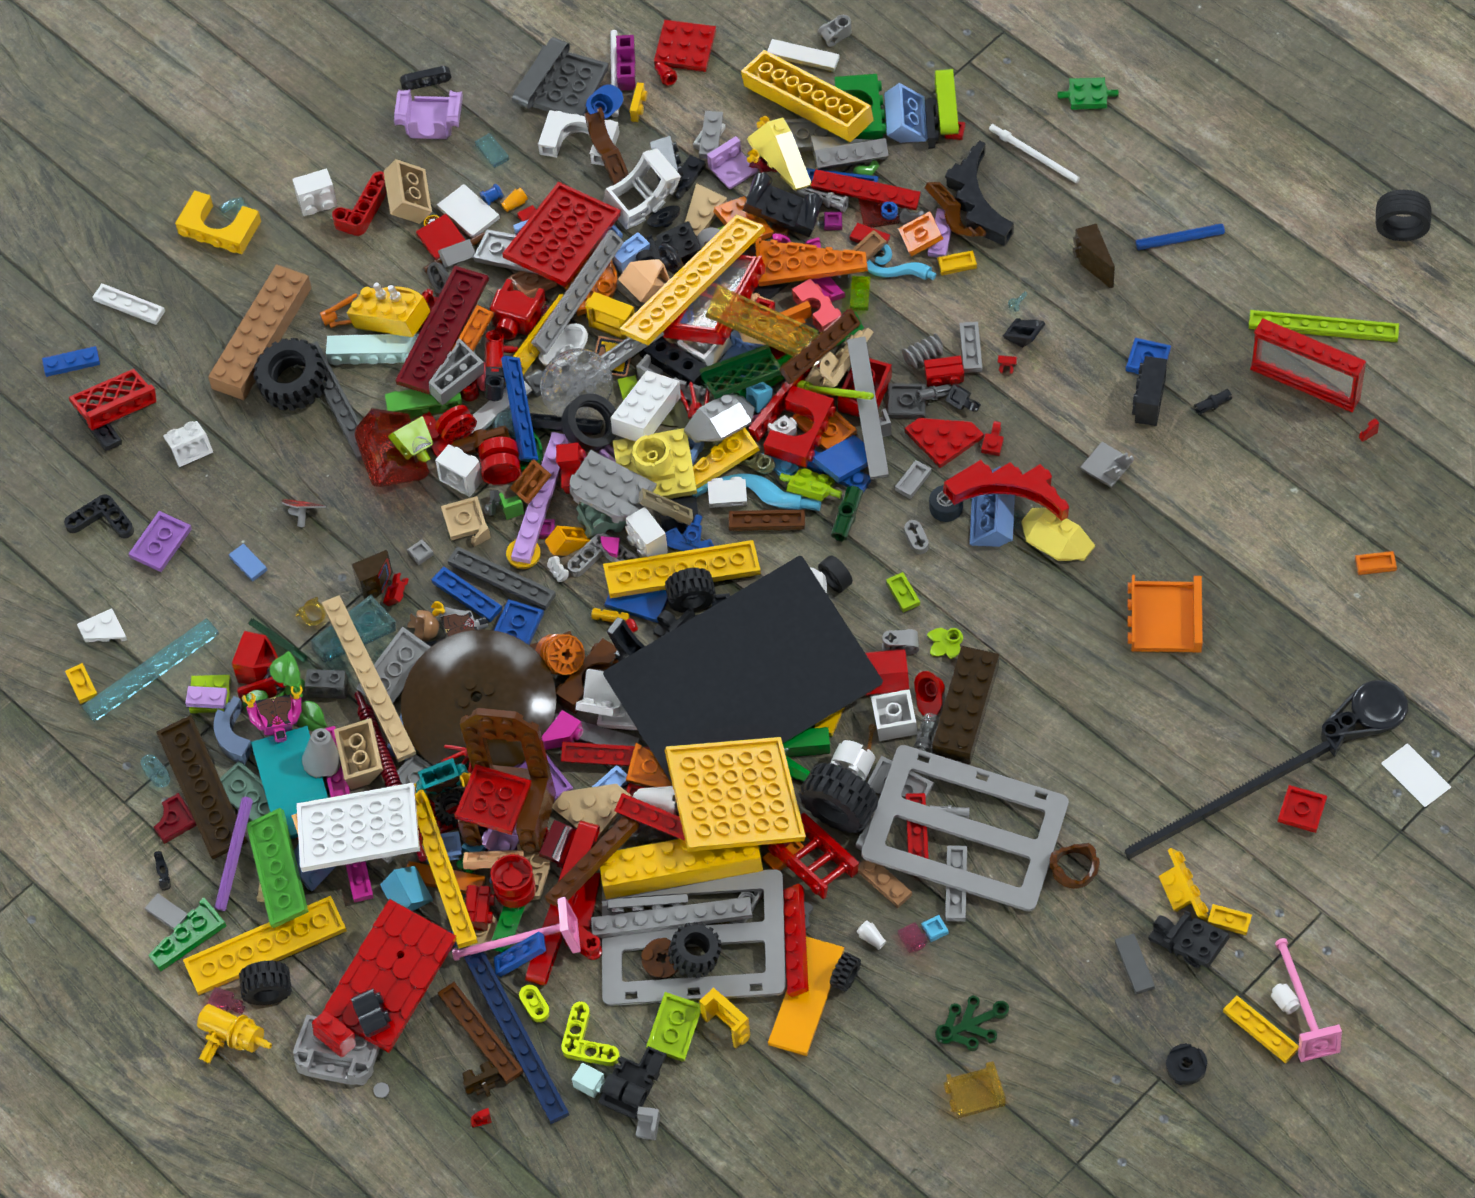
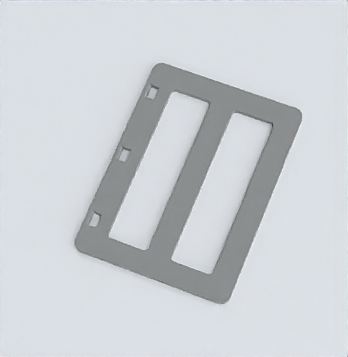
(1036, 850)
(730, 986)

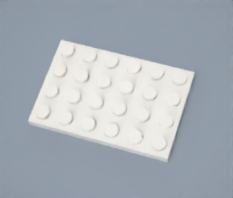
(357, 827)

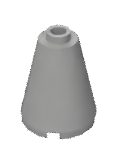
(321, 755)

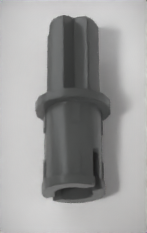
(932, 393)

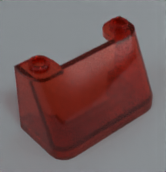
(381, 457)

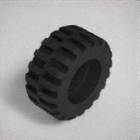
(280, 357)
(838, 797)

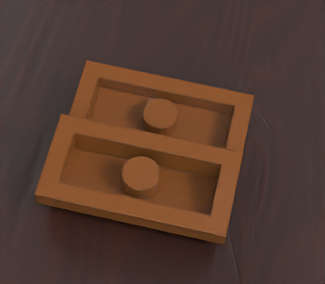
(530, 481)

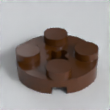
(650, 957)

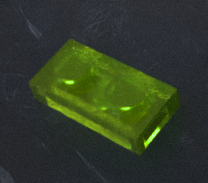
(860, 293)

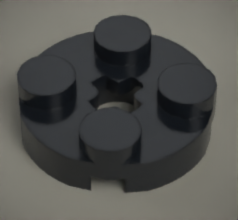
(1186, 1075)

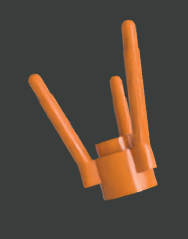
(329, 315)

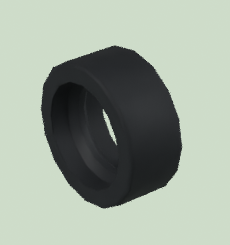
(836, 573)

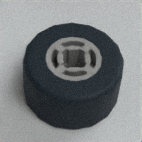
(941, 506)

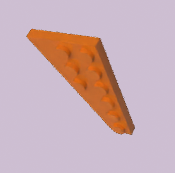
(803, 261)

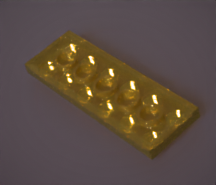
(759, 321)

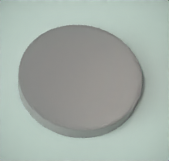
(381, 1090)

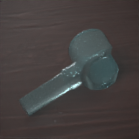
(1013, 301)

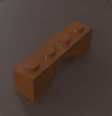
(600, 659)

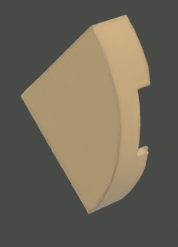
(481, 536)

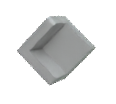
(644, 365)
(885, 424)
(647, 1123)

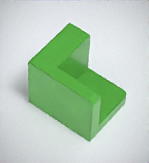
(511, 507)

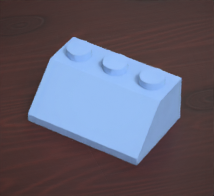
(905, 115)

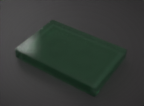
(278, 640)

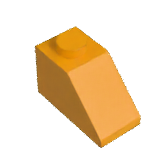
(566, 540)

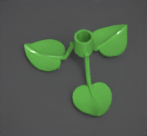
(286, 671)

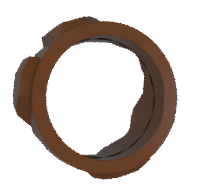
(1059, 875)

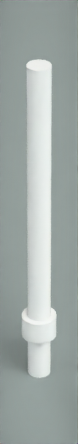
(613, 34)
(1006, 136)

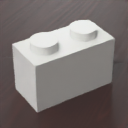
(727, 492)

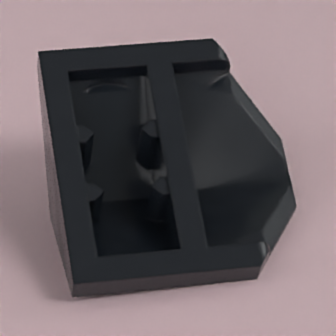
(1023, 331)

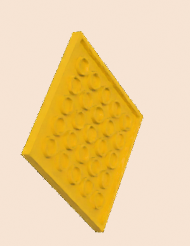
(734, 794)

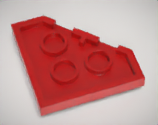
(943, 438)

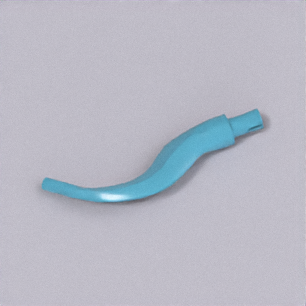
(771, 494)

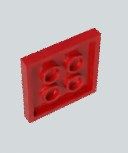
(685, 45)
(493, 799)

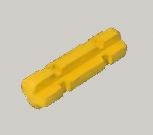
(608, 615)

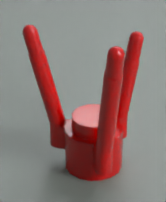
(695, 405)

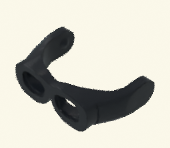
(160, 863)

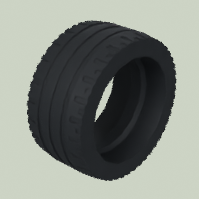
(1406, 203)

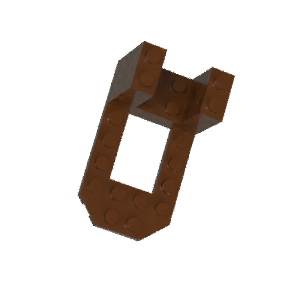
(540, 799)

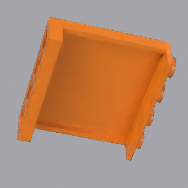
(1165, 616)

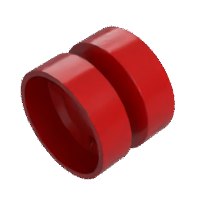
(499, 460)
(513, 881)

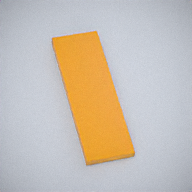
(801, 1014)

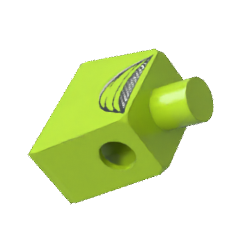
(413, 440)

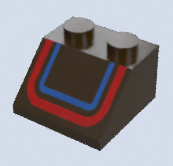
(373, 574)

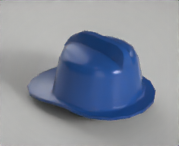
(606, 97)

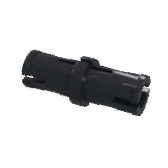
(1213, 401)

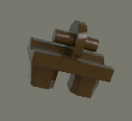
(483, 1082)

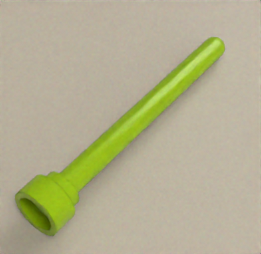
(835, 391)

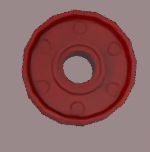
(455, 424)

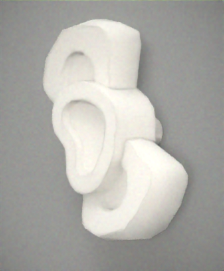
(557, 569)

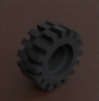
(441, 804)
(845, 971)

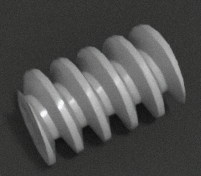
(923, 350)

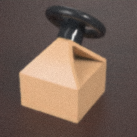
(649, 276)

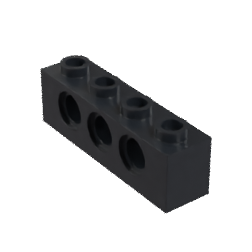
(674, 361)

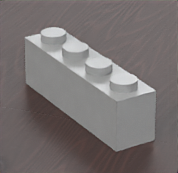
(838, 152)

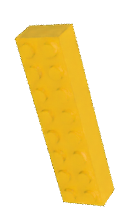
(807, 96)
(671, 865)

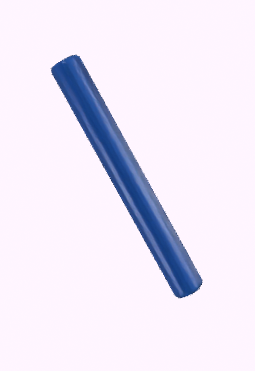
(1180, 236)

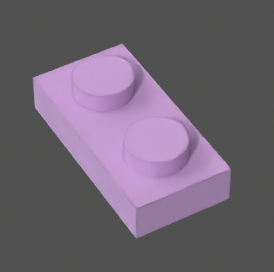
(206, 697)

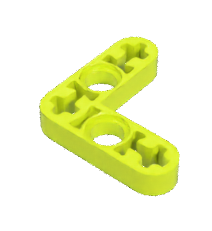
(581, 1045)

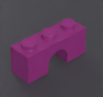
(626, 62)

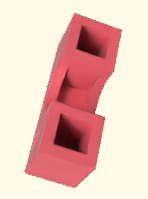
(813, 294)

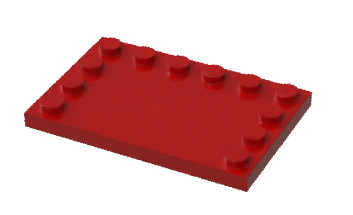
(561, 234)

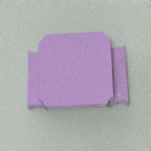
(428, 116)

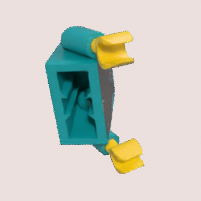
(440, 778)

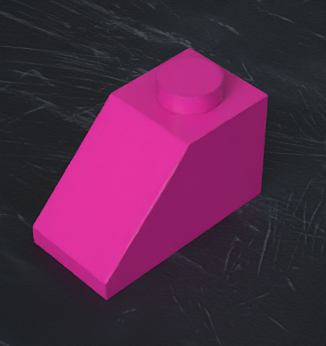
(563, 729)

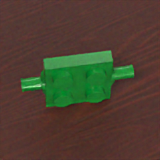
(1087, 93)

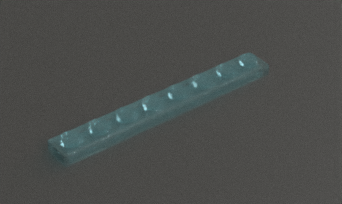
(150, 670)

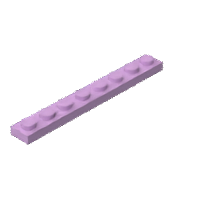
(538, 507)

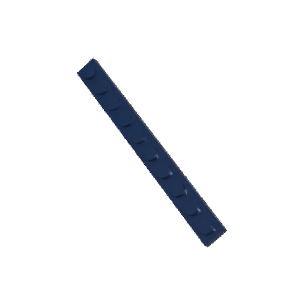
(517, 1037)

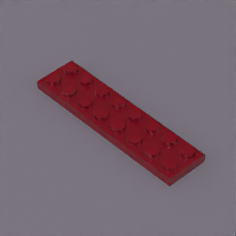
(442, 328)

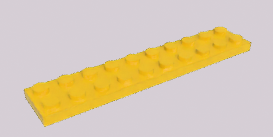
(692, 280)

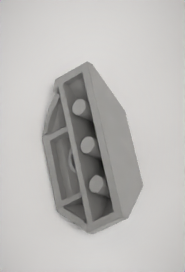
(720, 418)

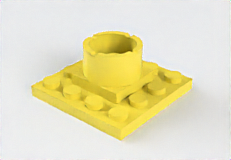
(662, 459)

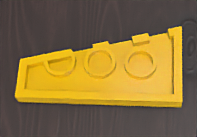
(724, 457)

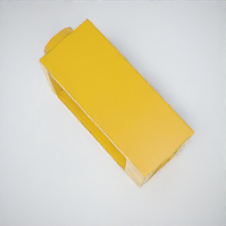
(608, 314)

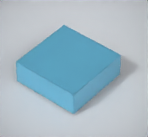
(934, 928)

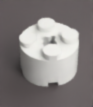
(852, 757)

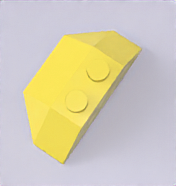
(1056, 538)

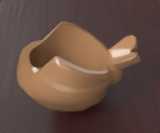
(425, 625)

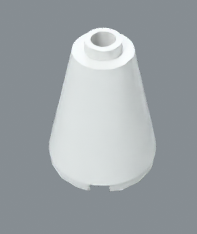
(659, 797)

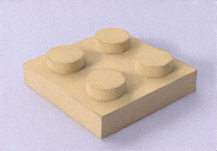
(463, 517)

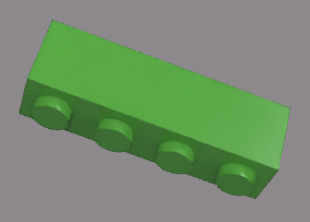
(418, 403)

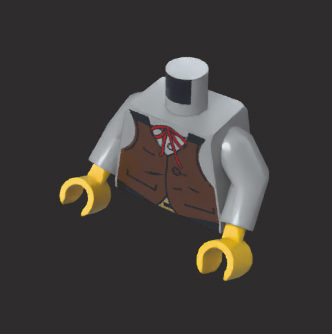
(456, 620)

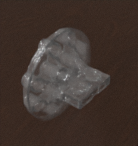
(572, 375)

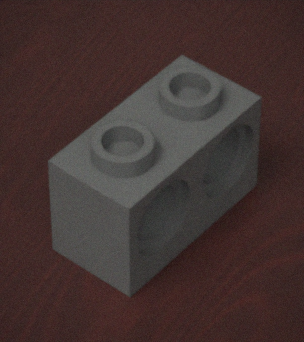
(326, 684)

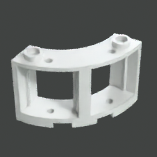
(653, 200)

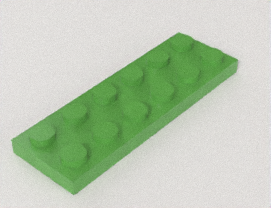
(277, 868)

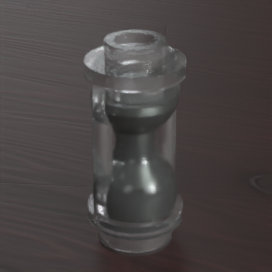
(928, 726)

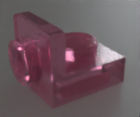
(912, 937)

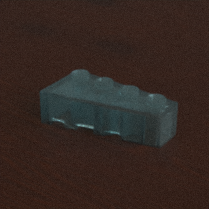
(370, 622)

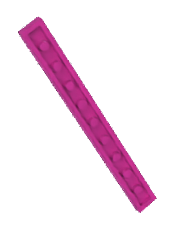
(357, 871)

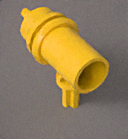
(223, 1026)

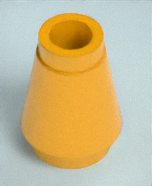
(514, 200)

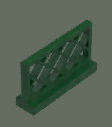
(734, 367)

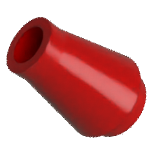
(667, 75)

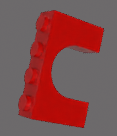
(801, 448)

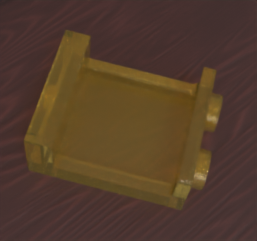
(975, 1091)

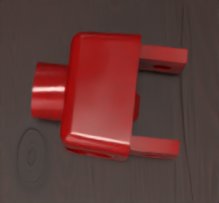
(516, 311)

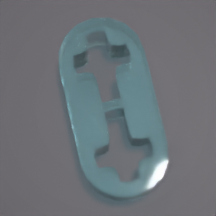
(158, 768)

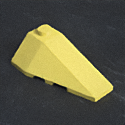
(779, 149)

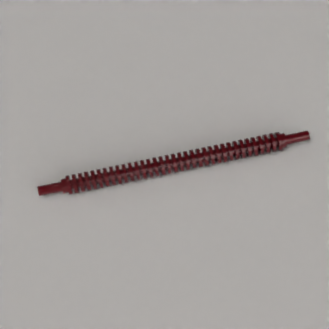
(389, 771)

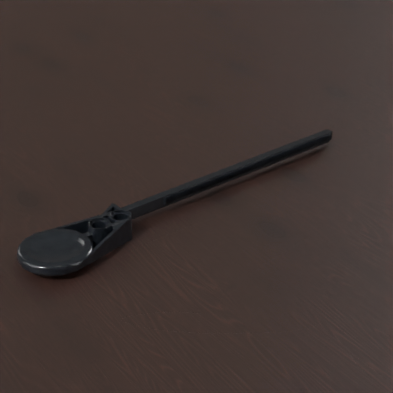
(1374, 705)

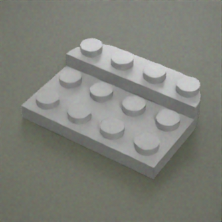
(608, 487)
(319, 1061)

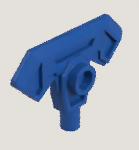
(690, 538)

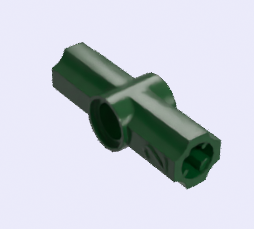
(844, 521)

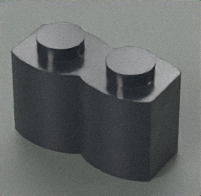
(371, 1012)

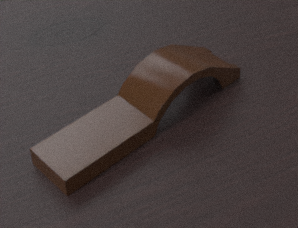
(604, 146)
(952, 210)

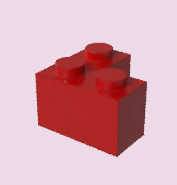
(569, 459)

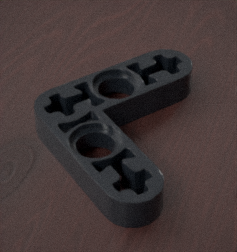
(100, 510)

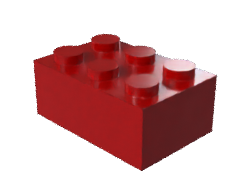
(881, 378)

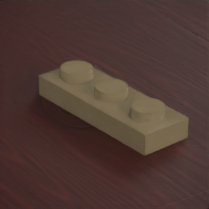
(665, 506)

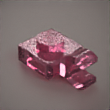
(224, 1000)

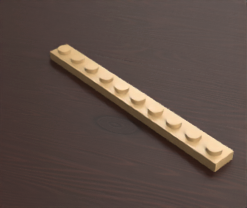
(369, 678)

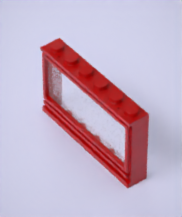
(692, 324)
(1308, 365)

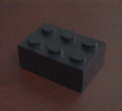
(1149, 390)

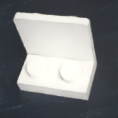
(188, 443)
(598, 695)

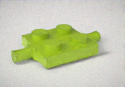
(811, 484)

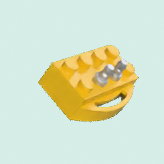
(389, 310)

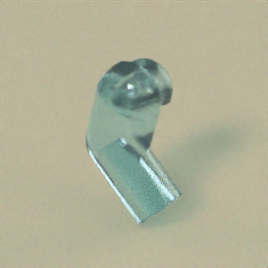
(229, 204)

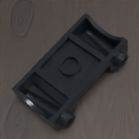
(781, 206)

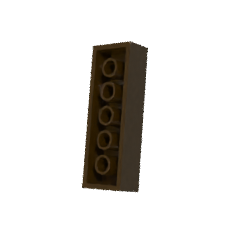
(965, 704)

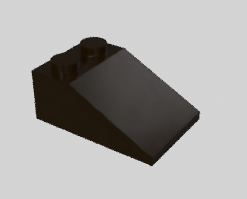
(1094, 254)

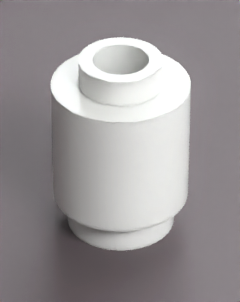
(1285, 998)

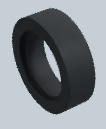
(570, 427)

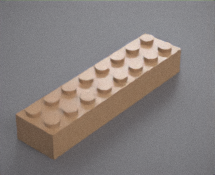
(260, 328)

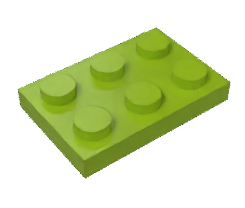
(674, 1026)

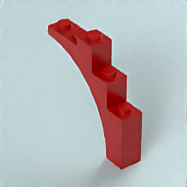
(1033, 485)

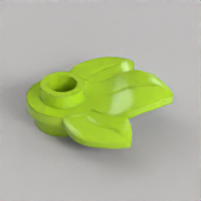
(943, 644)

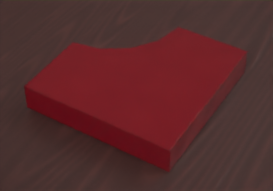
(175, 819)

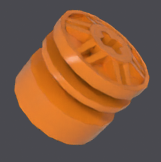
(551, 649)

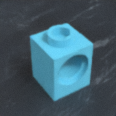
(759, 395)

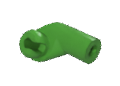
(866, 170)

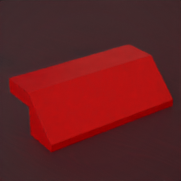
(892, 669)

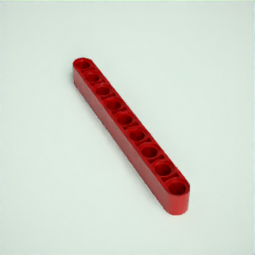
(541, 966)

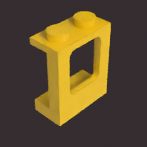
(716, 1004)

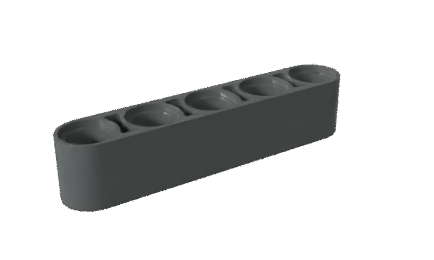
(541, 72)

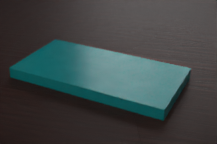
(284, 774)

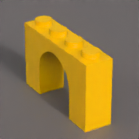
(233, 237)

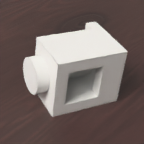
(784, 425)

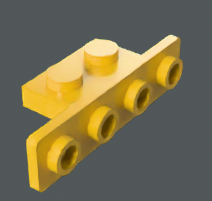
(1180, 887)

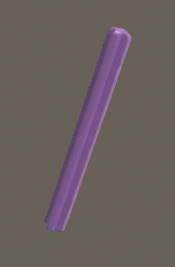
(233, 853)

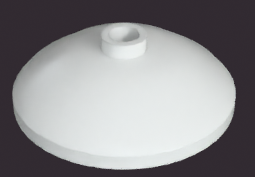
(571, 337)

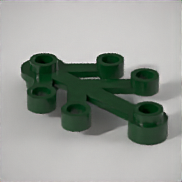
(970, 1024)

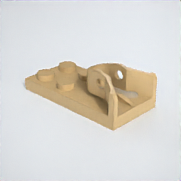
(834, 366)

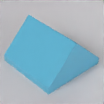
(406, 888)

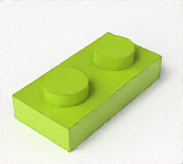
(903, 592)

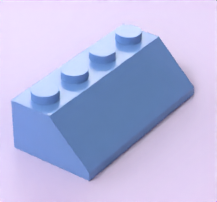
(992, 519)

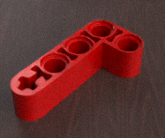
(358, 220)

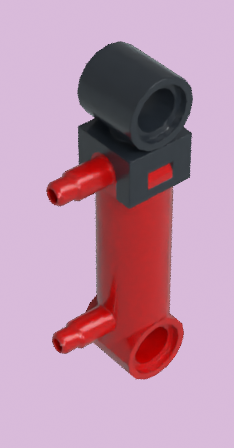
(493, 364)

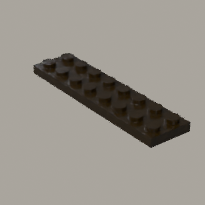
(200, 784)

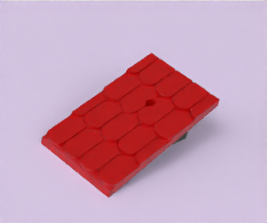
(398, 962)

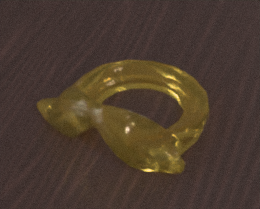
(312, 602)

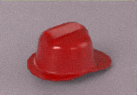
(929, 692)

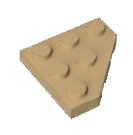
(590, 805)

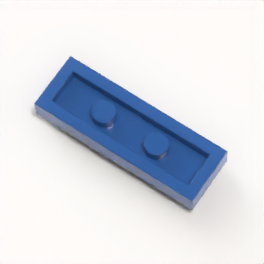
(71, 361)
(519, 954)

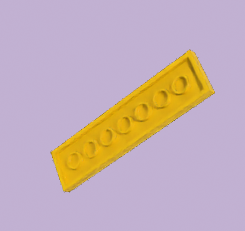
(651, 572)
(224, 961)

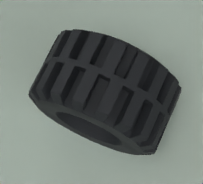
(690, 589)
(699, 936)
(265, 983)

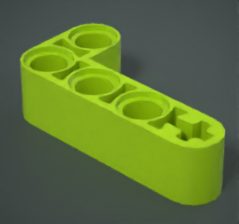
(946, 101)

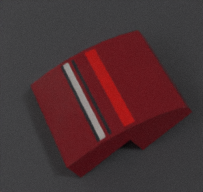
(557, 843)

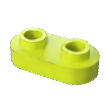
(535, 1004)

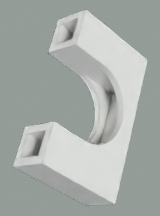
(560, 125)

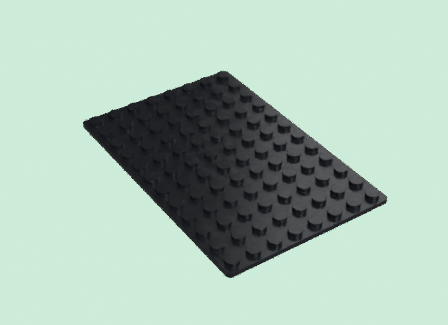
(746, 668)

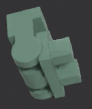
(596, 521)

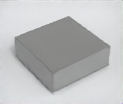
(420, 552)

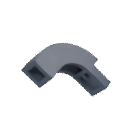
(232, 745)

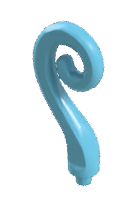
(913, 268)

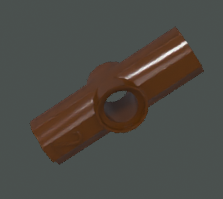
(471, 443)

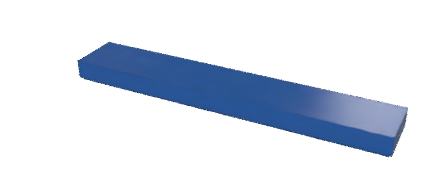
(519, 409)

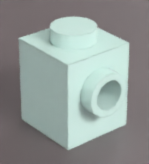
(588, 1080)

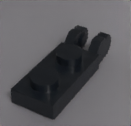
(692, 169)

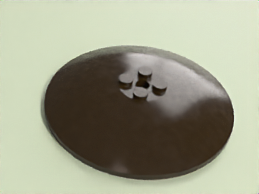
(471, 663)

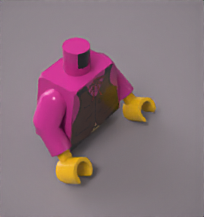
(275, 714)

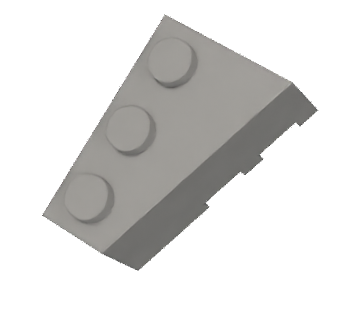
(456, 373)

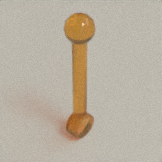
(872, 728)

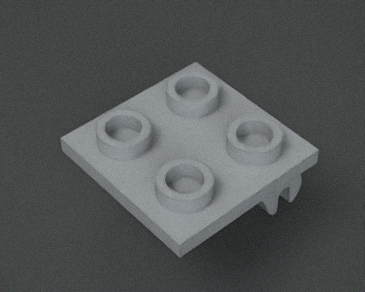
(1107, 464)

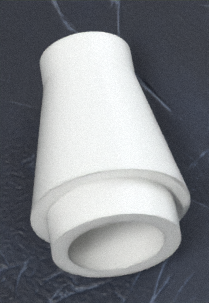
(870, 934)

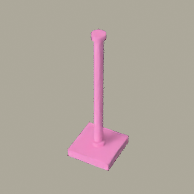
(567, 926)
(1318, 1041)

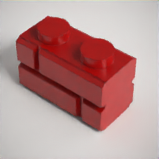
(944, 371)
(478, 904)
(333, 1033)

